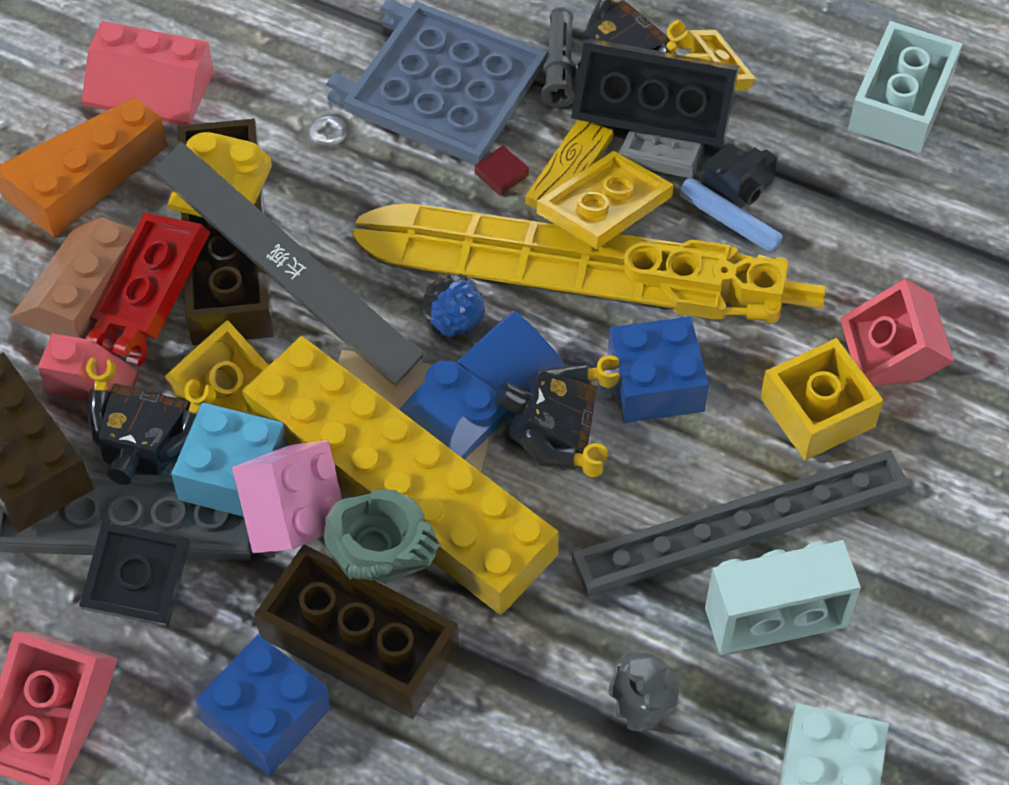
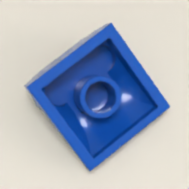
(455, 407)

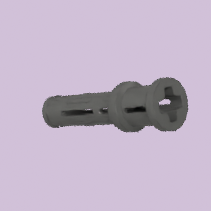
(559, 68)

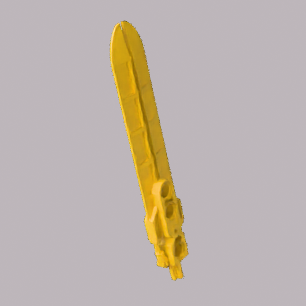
(687, 276)

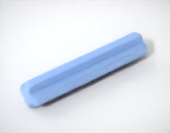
(730, 215)

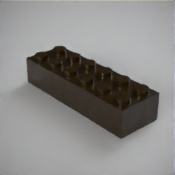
(224, 279)

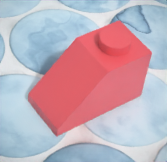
(65, 367)

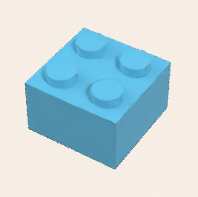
(215, 445)

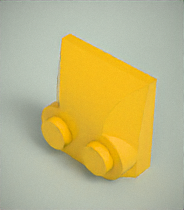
(234, 159)
(222, 362)

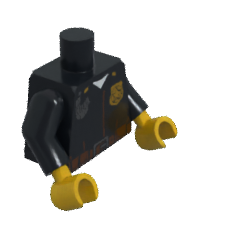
(625, 25)
(556, 412)
(138, 426)

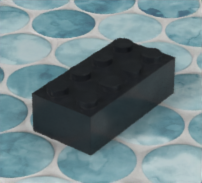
(654, 92)

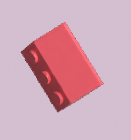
(153, 66)

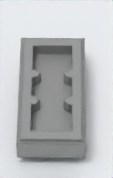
(663, 153)

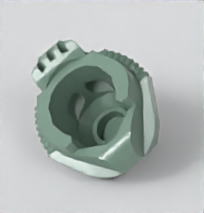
(379, 536)

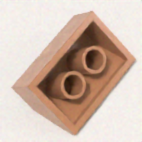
(74, 280)

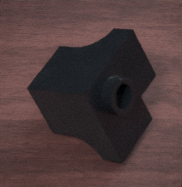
(739, 174)

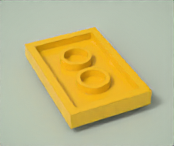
(604, 199)

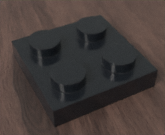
(134, 574)

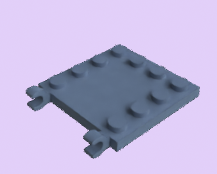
(441, 80)

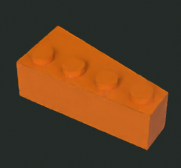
(82, 165)

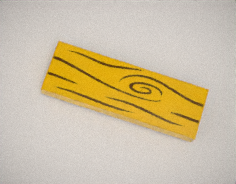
(577, 152)

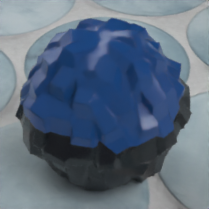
(453, 305)

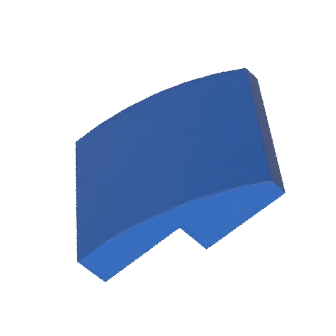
(510, 354)

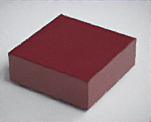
(501, 170)

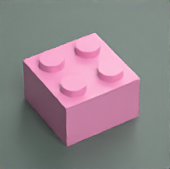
(287, 495)

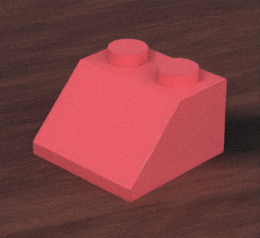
(897, 335)

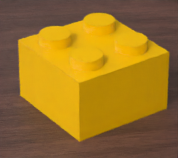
(821, 399)

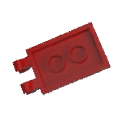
(146, 284)

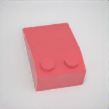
(48, 705)

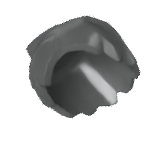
(643, 690)

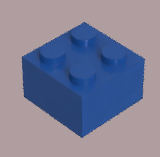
(658, 369)
(263, 704)

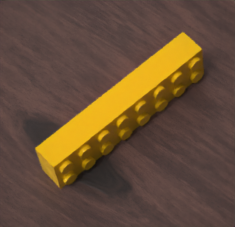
(483, 531)

